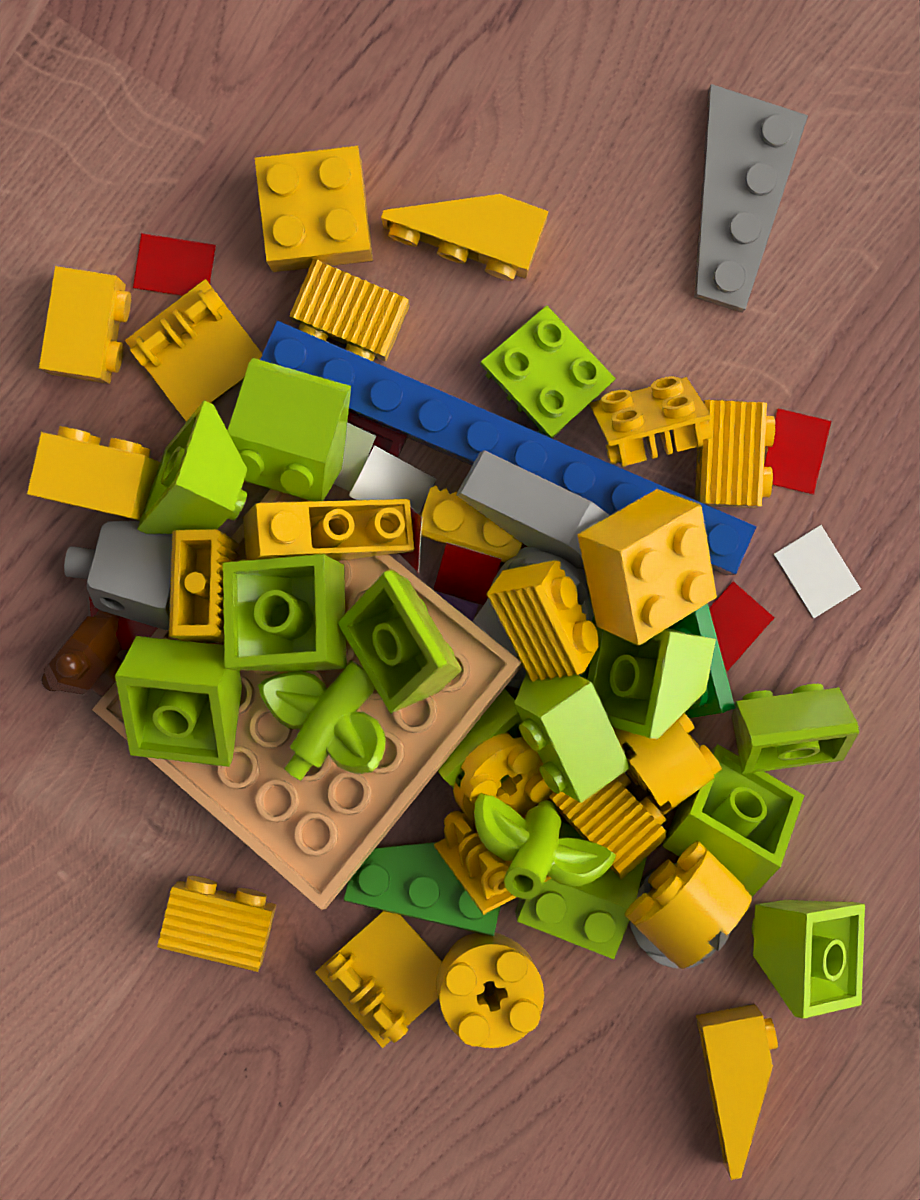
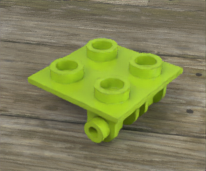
(547, 372)

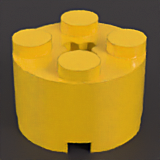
(670, 765)
(689, 905)
(517, 997)

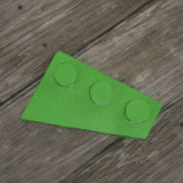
(419, 886)

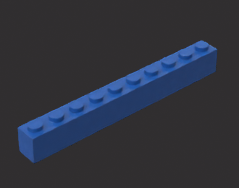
(466, 430)

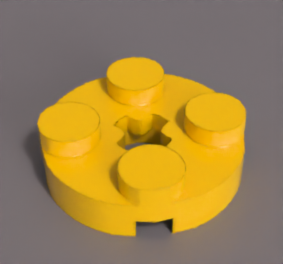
(490, 763)

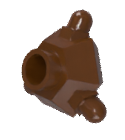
(86, 658)

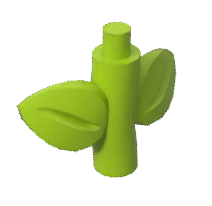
(326, 719)
(536, 847)

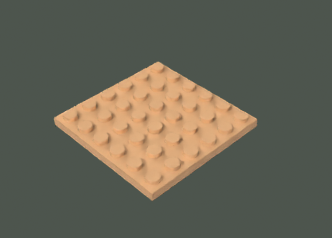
(332, 818)

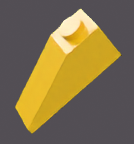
(738, 1071)

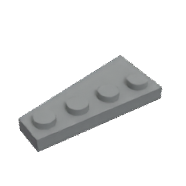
(744, 178)

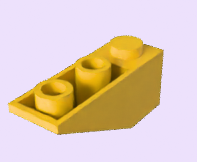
(480, 228)
(330, 528)

